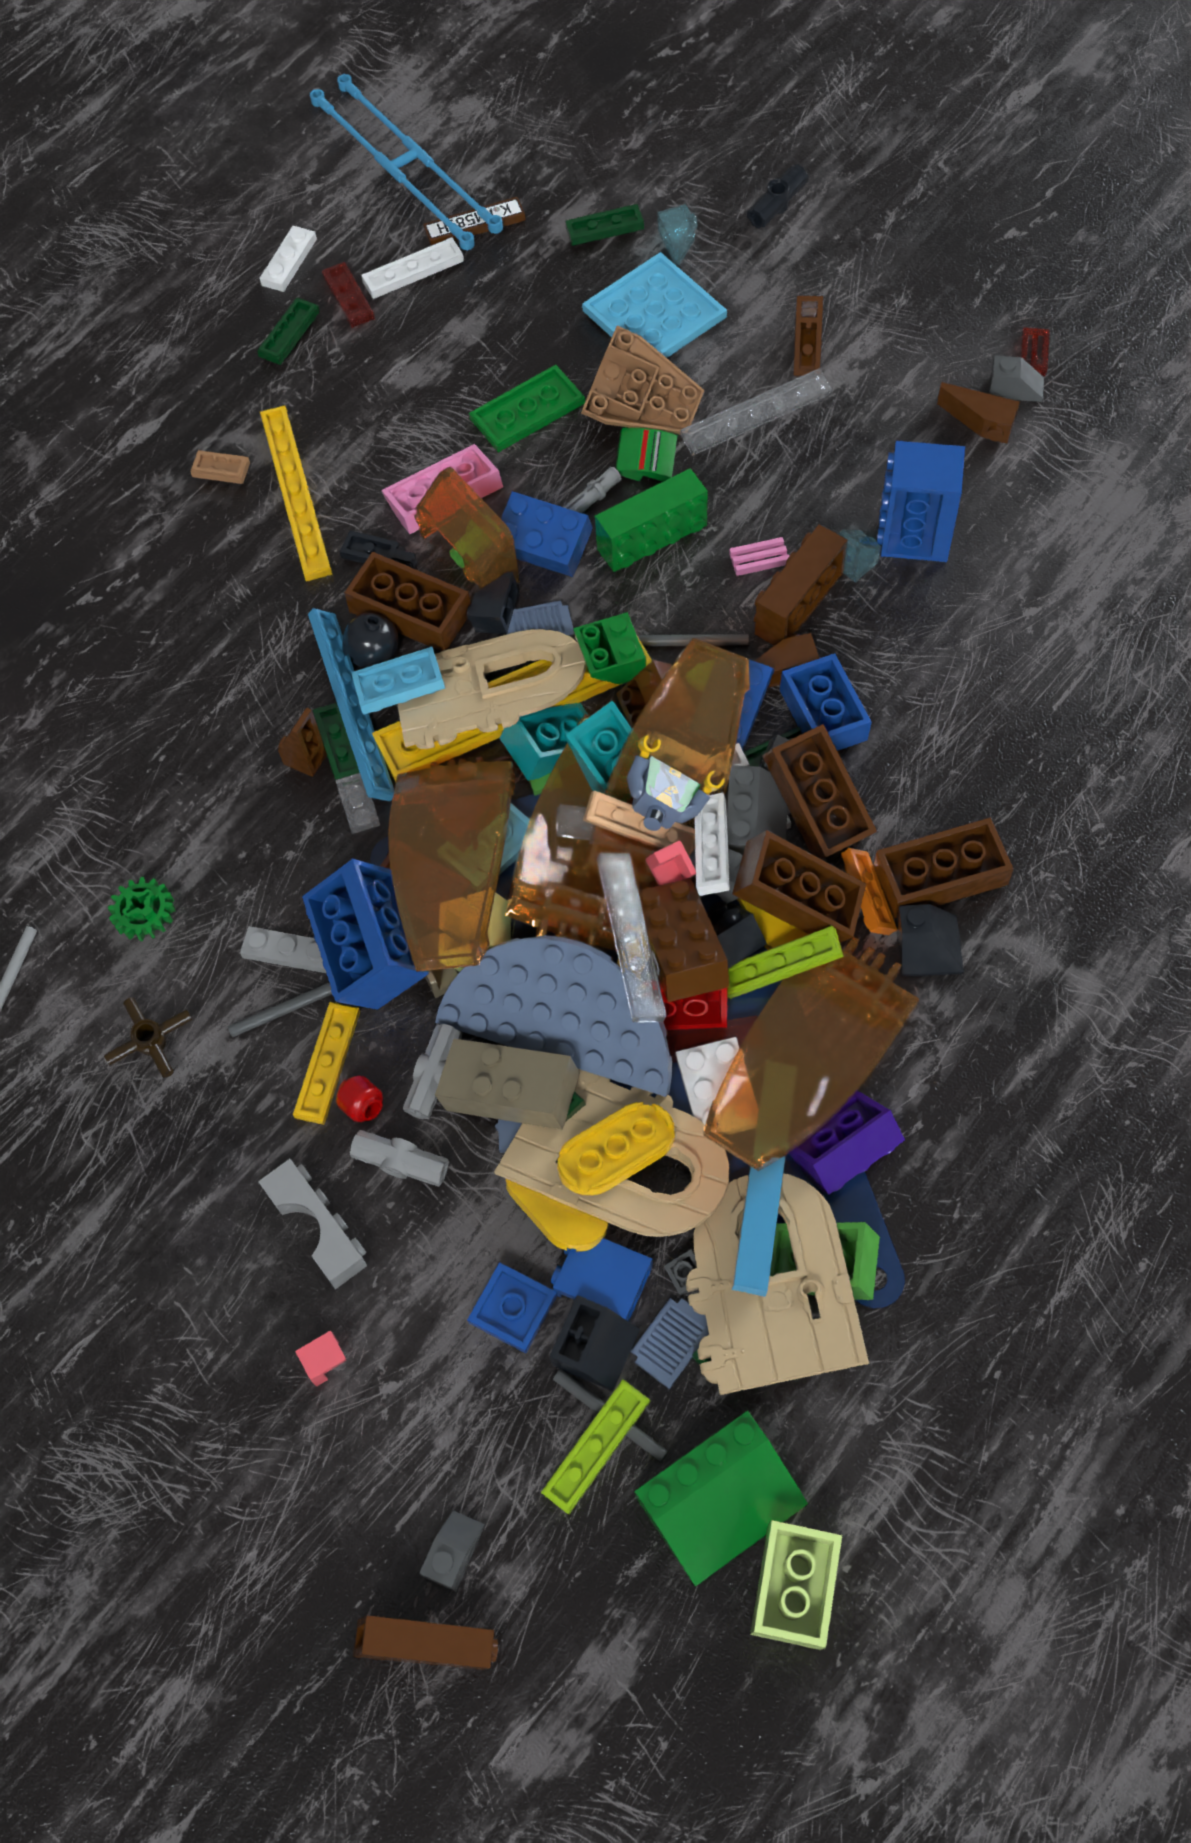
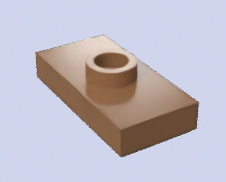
(220, 467)

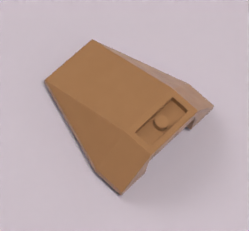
(641, 388)

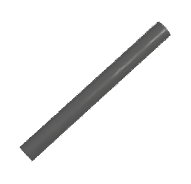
(683, 640)
(280, 1010)
(596, 1405)

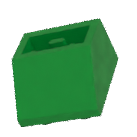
(611, 649)

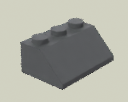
(753, 806)

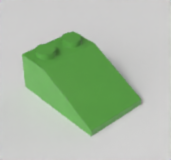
(860, 1253)

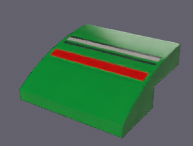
(646, 453)

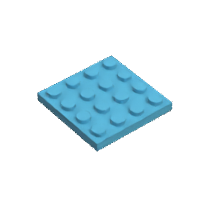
(657, 305)

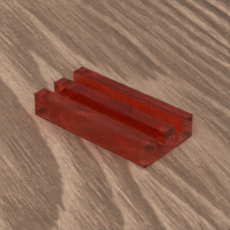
(1045, 348)

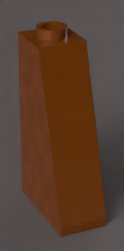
(424, 1643)

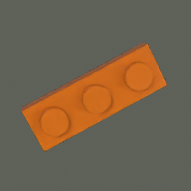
(874, 904)

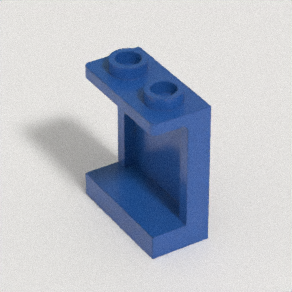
(604, 1275)

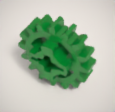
(128, 913)

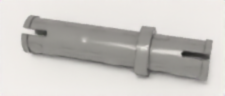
(594, 491)

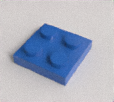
(512, 1307)

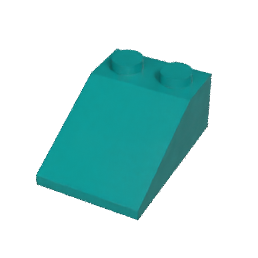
(540, 739)
(598, 744)

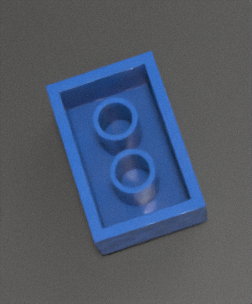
(546, 533)
(824, 695)

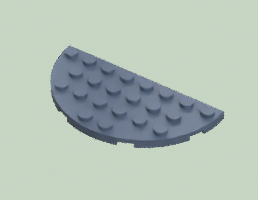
(559, 1001)

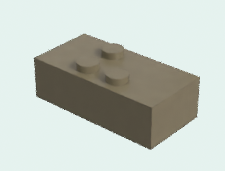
(508, 1083)

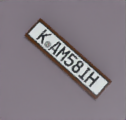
(509, 210)

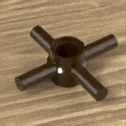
(152, 1047)

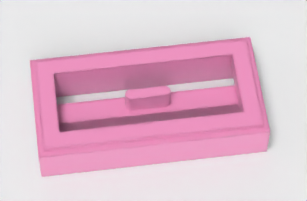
(758, 552)

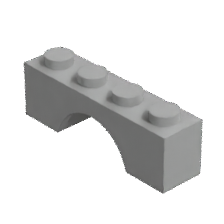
(335, 1253)

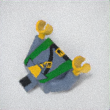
(663, 792)

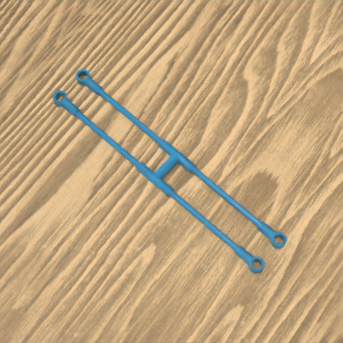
(465, 239)

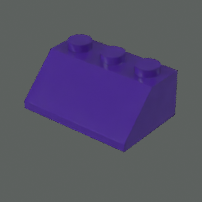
(848, 1143)

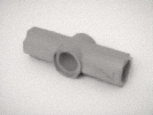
(429, 1071)
(399, 1158)

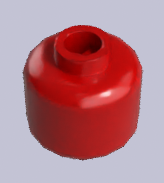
(359, 1099)

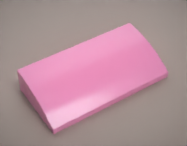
(468, 463)

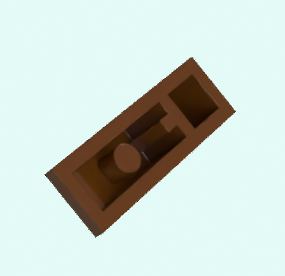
(807, 334)
(981, 412)
(788, 654)
(303, 745)

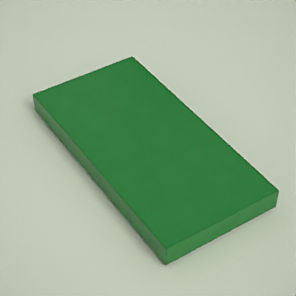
(527, 408)

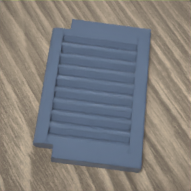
(542, 616)
(670, 1341)

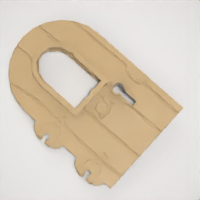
(471, 704)
(535, 1153)
(774, 1336)

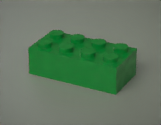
(651, 520)

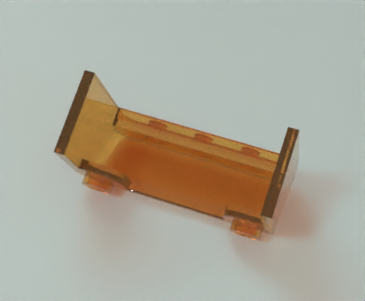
(468, 527)

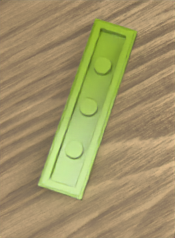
(784, 961)
(595, 1446)

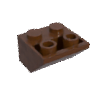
(639, 690)

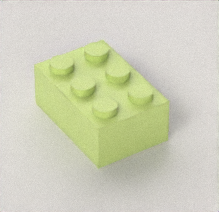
(796, 1585)

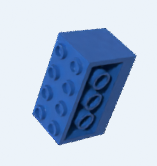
(920, 500)
(361, 935)

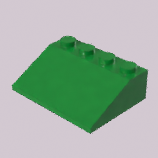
(720, 1498)

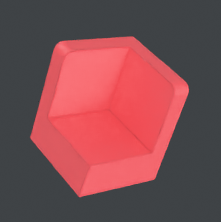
(671, 864)
(321, 1357)

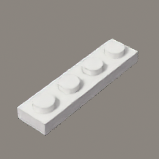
(412, 268)
(712, 847)

